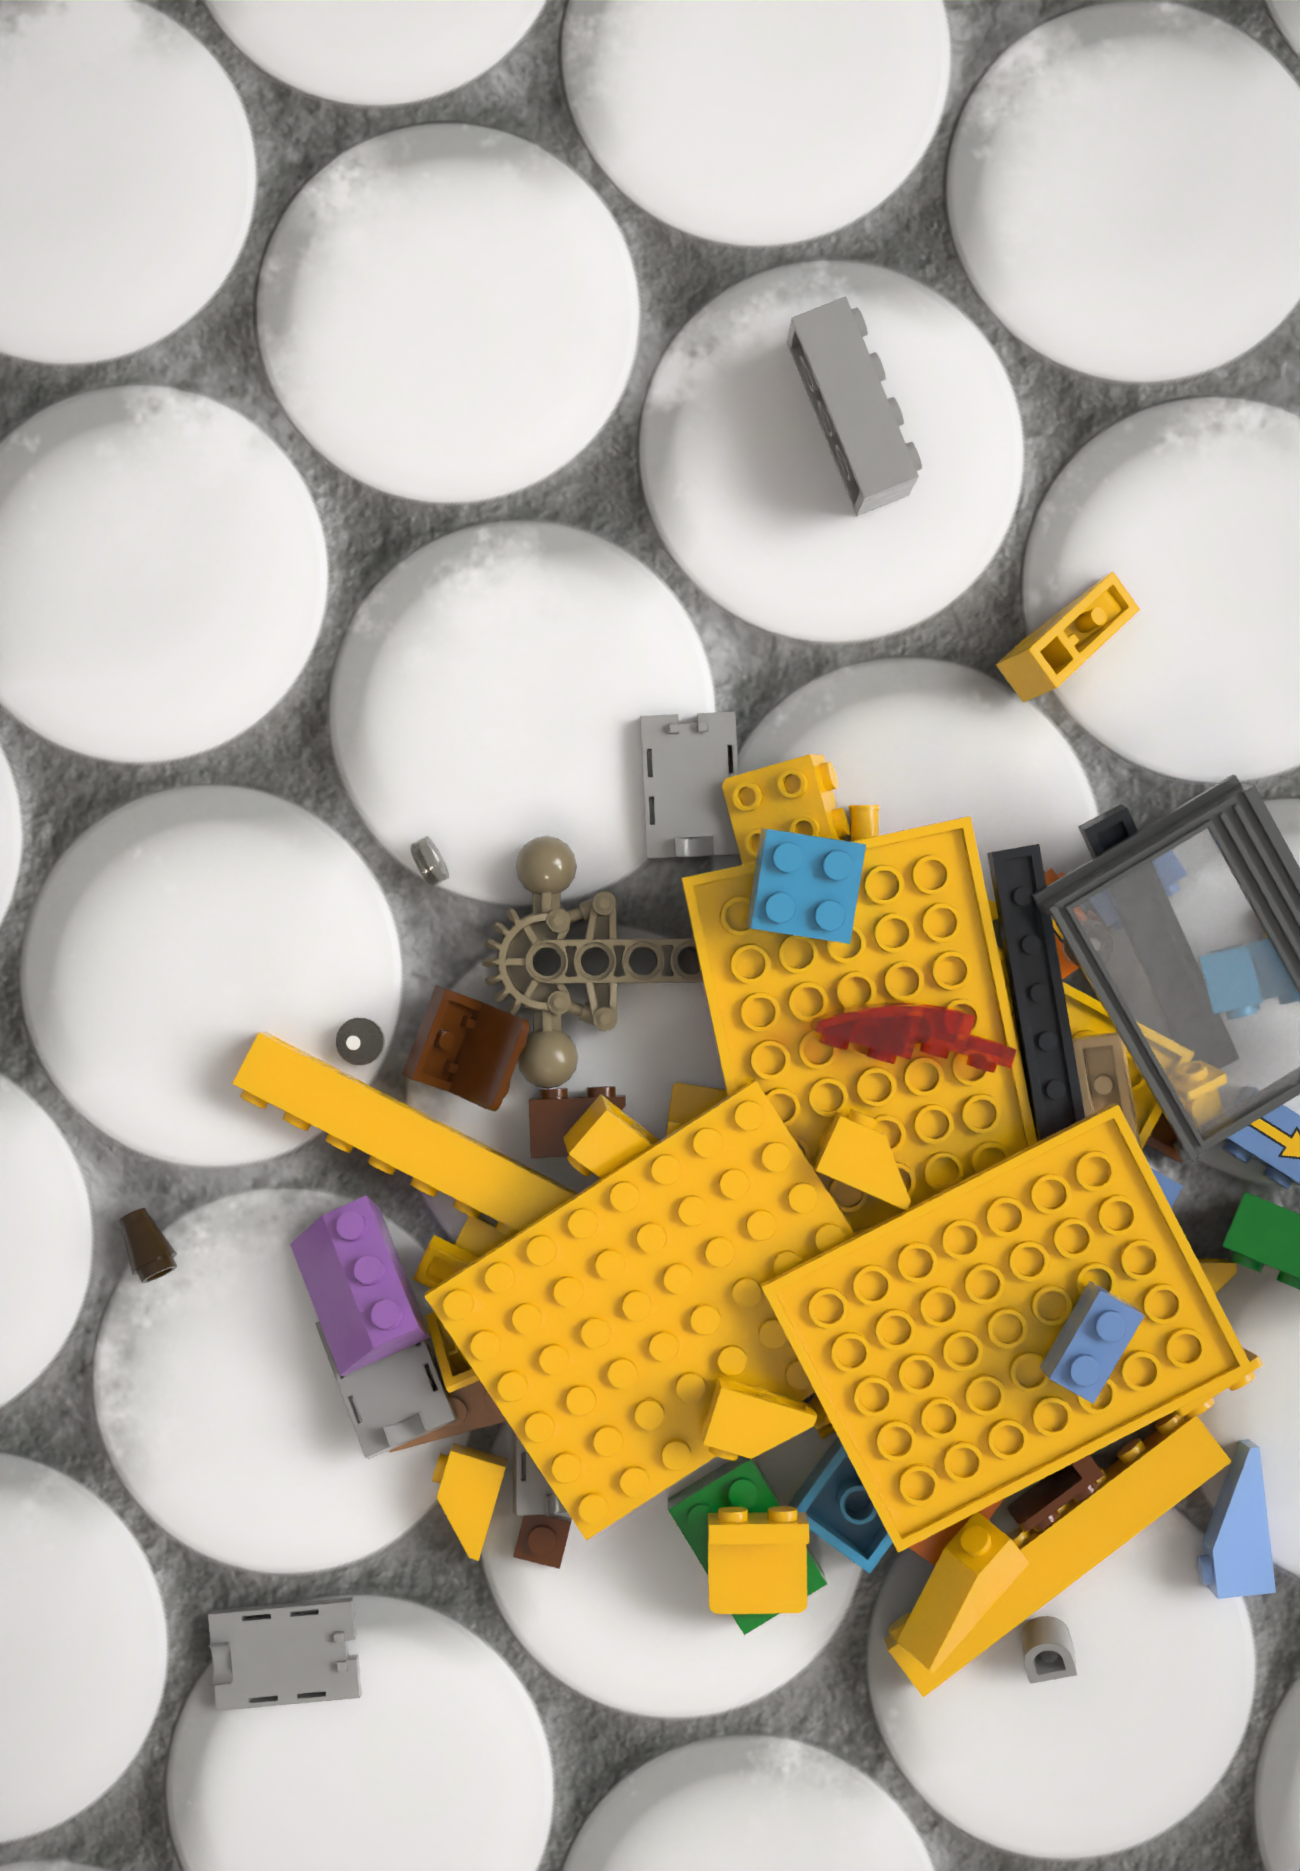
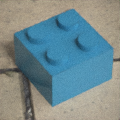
(805, 885)
(842, 1510)

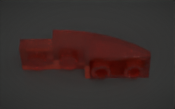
(894, 1028)

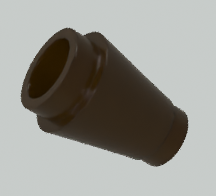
(146, 1246)

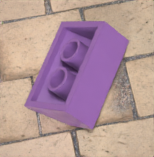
(358, 1286)

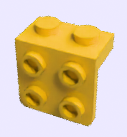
(786, 798)
(757, 1561)

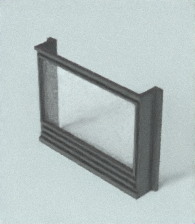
(1196, 958)

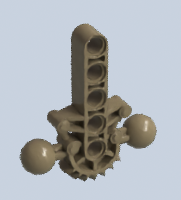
(546, 869)

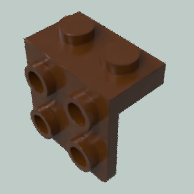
(467, 1048)
(1040, 1504)

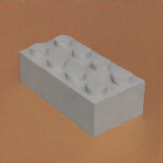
(852, 405)

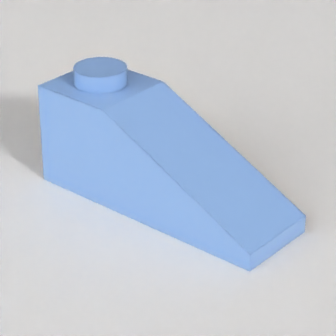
(1237, 1536)

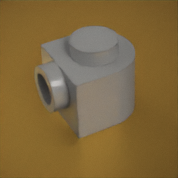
(1047, 1650)

